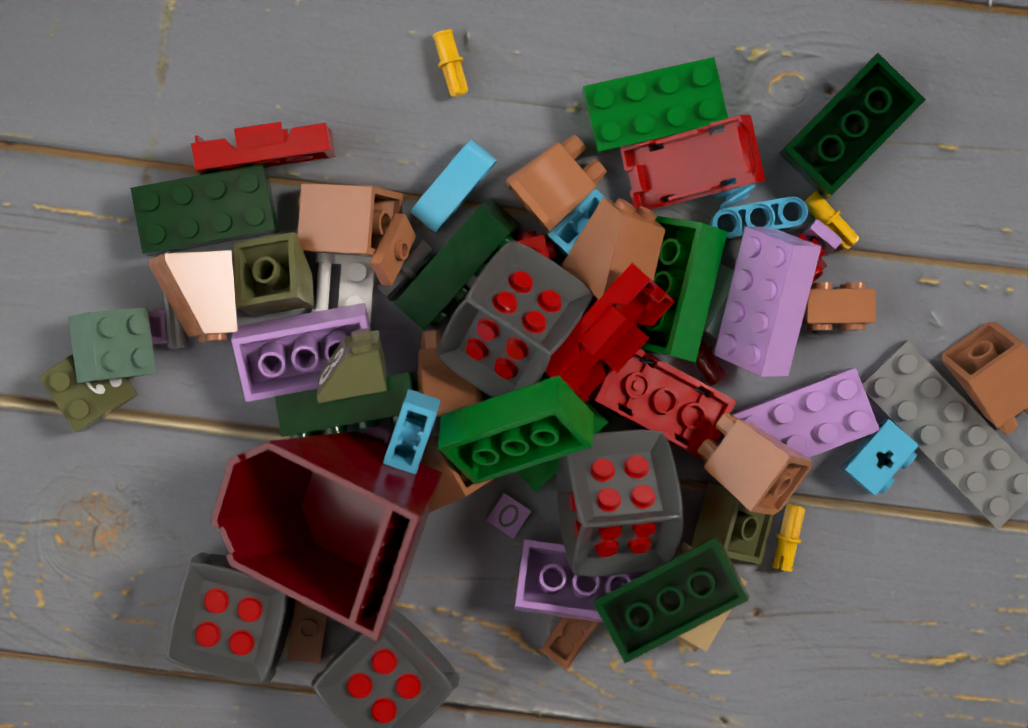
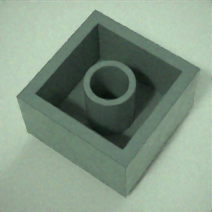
(112, 344)

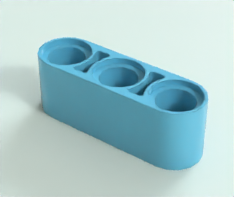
(453, 186)
(772, 209)

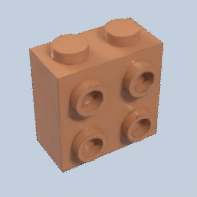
(849, 307)

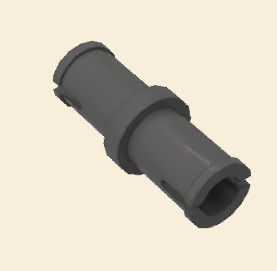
(410, 269)

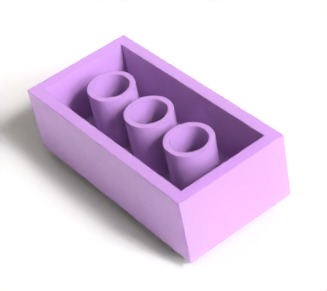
(767, 301)
(291, 351)
(816, 414)
(551, 587)

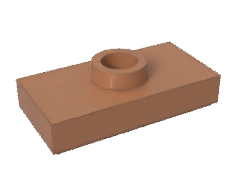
(393, 249)
(307, 634)
(568, 640)

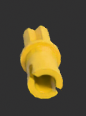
(450, 63)
(822, 211)
(788, 537)

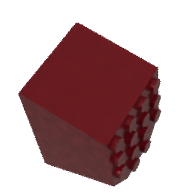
(326, 523)

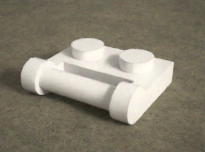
(355, 281)

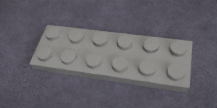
(950, 433)

